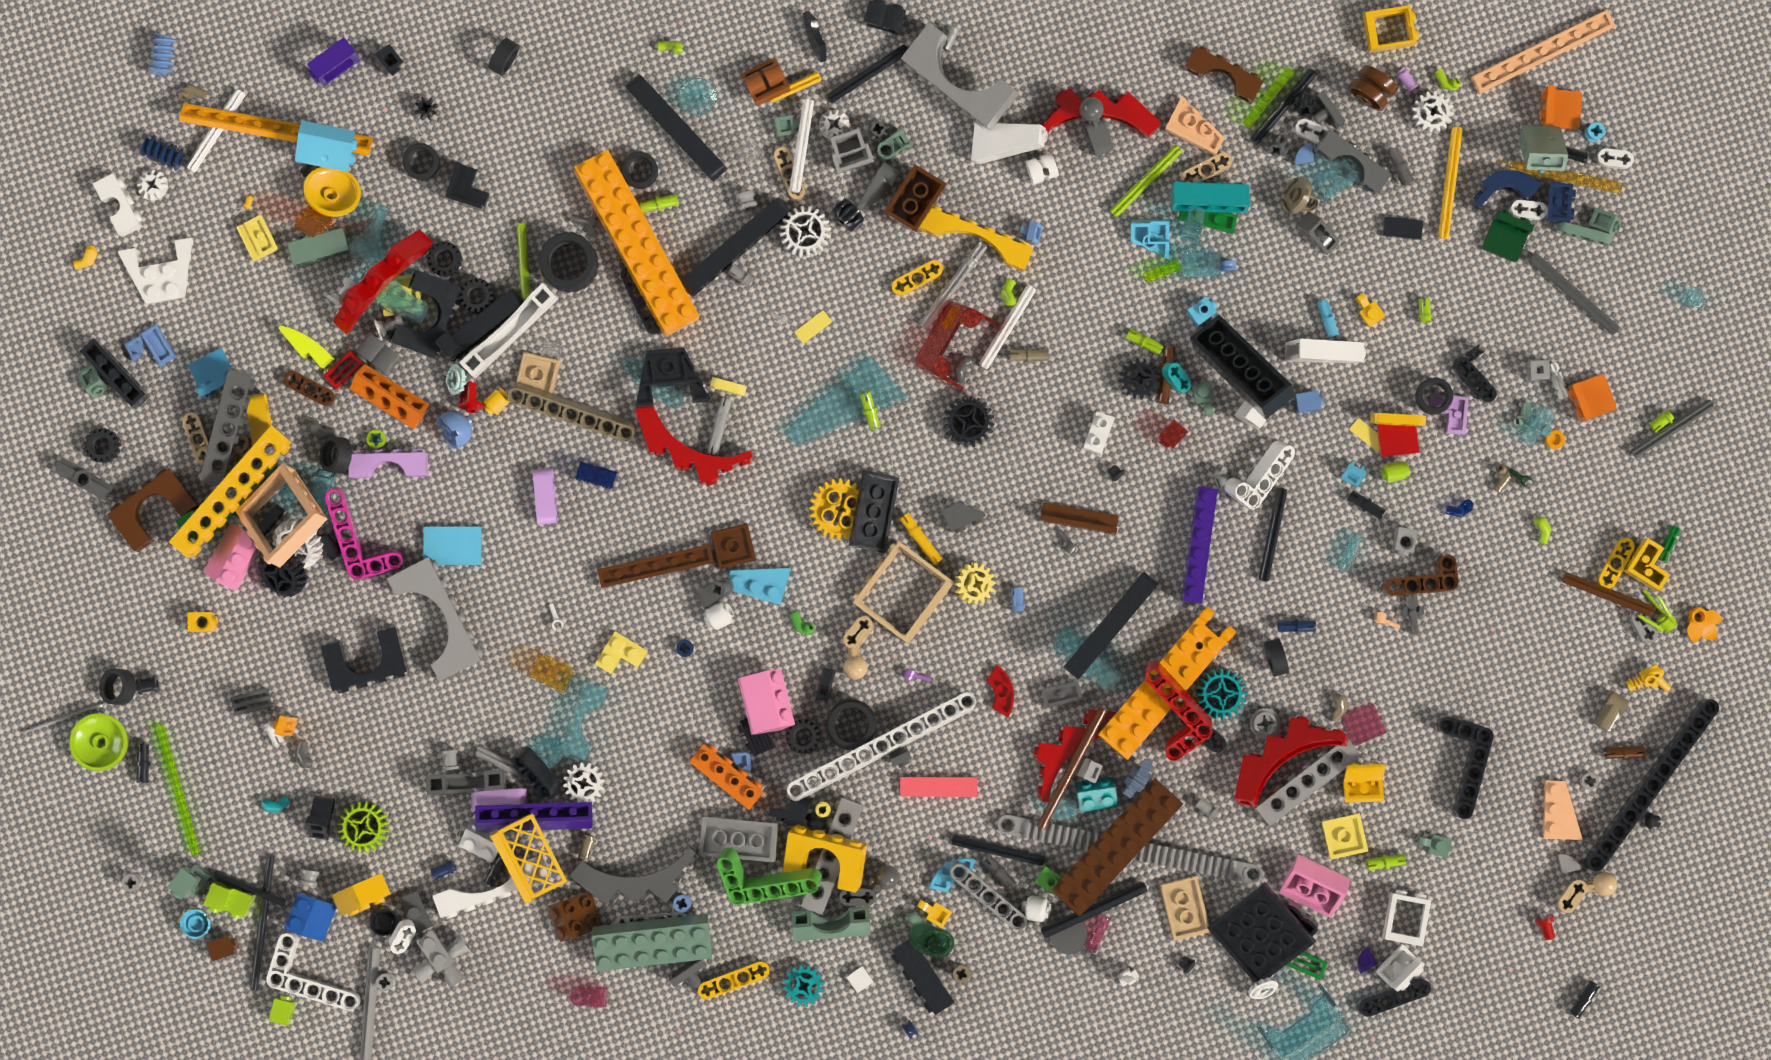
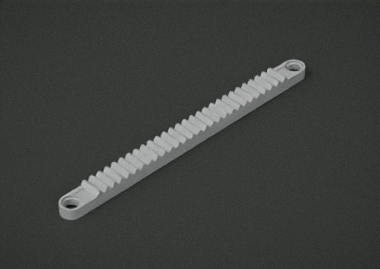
(1150, 853)

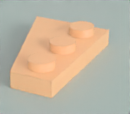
(1193, 128)
(1559, 814)

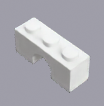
(127, 218)

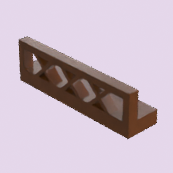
(1079, 518)

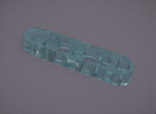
(668, 401)

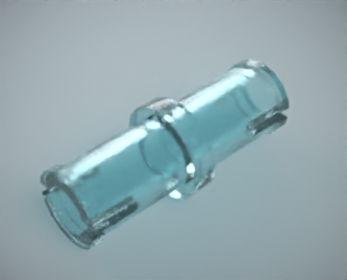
(1350, 552)

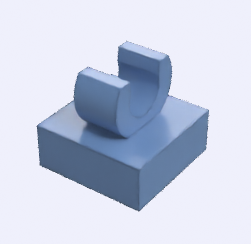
(1032, 232)

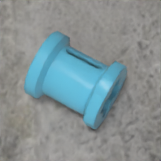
(1599, 128)

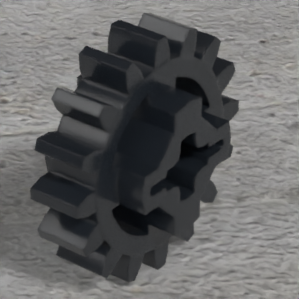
(1139, 387)

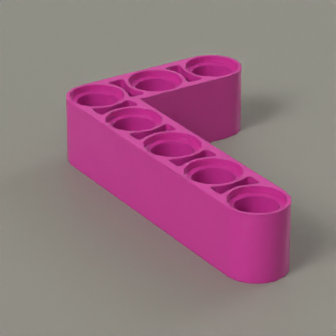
(353, 541)

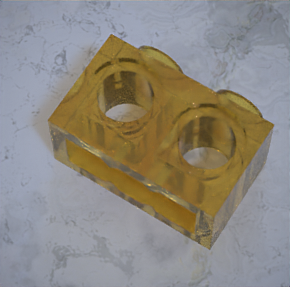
(550, 677)

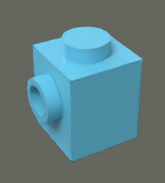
(1202, 311)

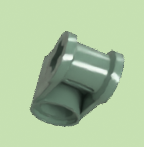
(897, 143)

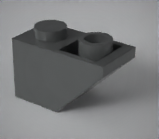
(961, 515)

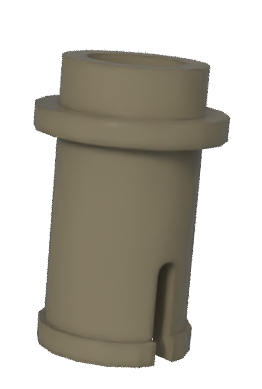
(587, 846)

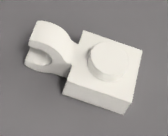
(1128, 977)

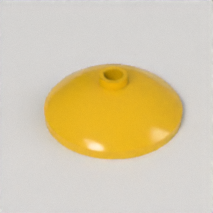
(335, 184)

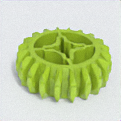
(359, 834)

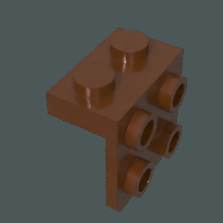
(574, 916)

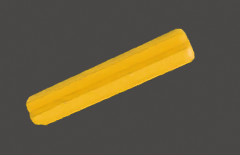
(799, 85)

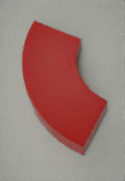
(1002, 690)

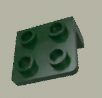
(1507, 235)

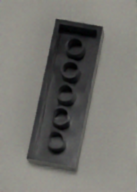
(1242, 367)

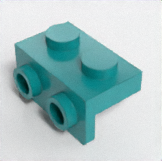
(1096, 795)

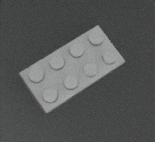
(749, 838)

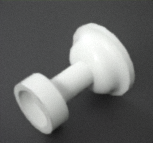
(337, 298)
(382, 328)

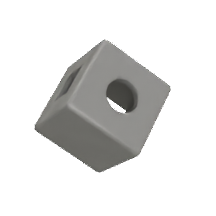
(1544, 374)

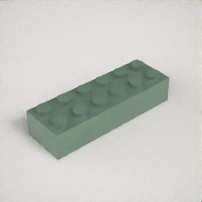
(652, 942)

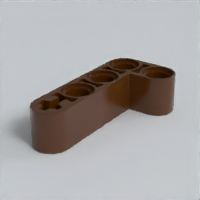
(1419, 581)

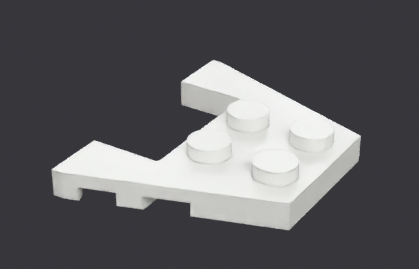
(163, 280)

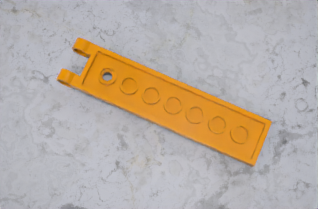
(1145, 706)

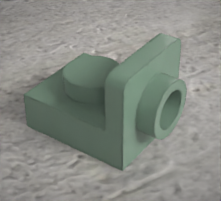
(1605, 222)
(92, 381)

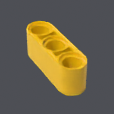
(258, 416)

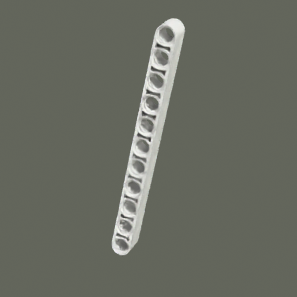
(875, 754)

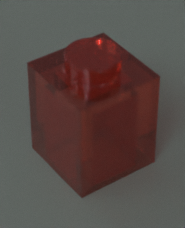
(1172, 435)

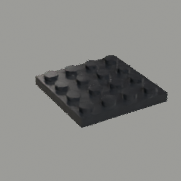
(1261, 933)

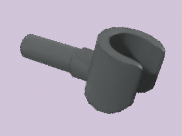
(1070, 547)

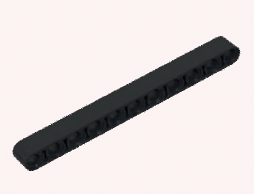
(1660, 780)

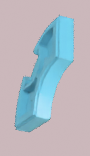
(942, 879)

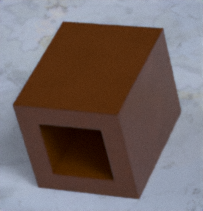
(222, 947)

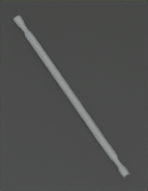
(64, 717)

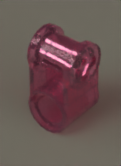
(592, 997)

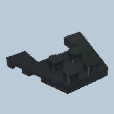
(668, 369)

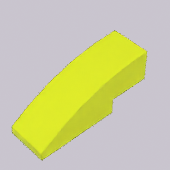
(306, 346)

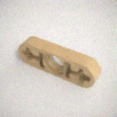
(779, 162)
(1221, 168)

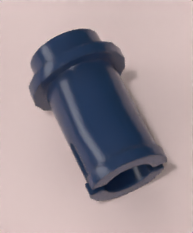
(443, 869)

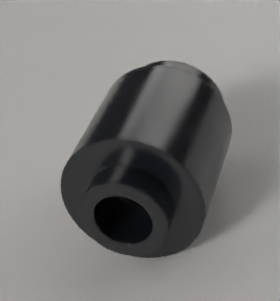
(330, 546)

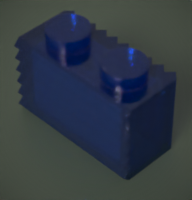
(597, 476)

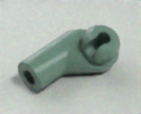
(1524, 416)
(913, 919)

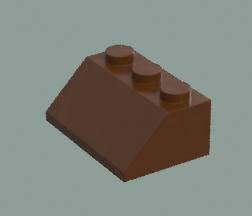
(914, 198)

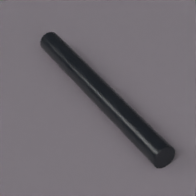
(250, 889)

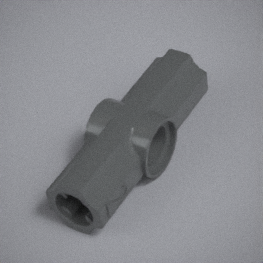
(93, 485)

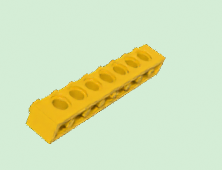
(181, 539)

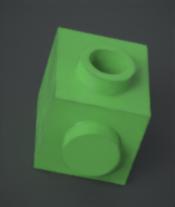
(1047, 879)

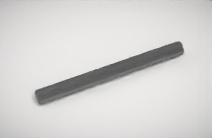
(1574, 294)

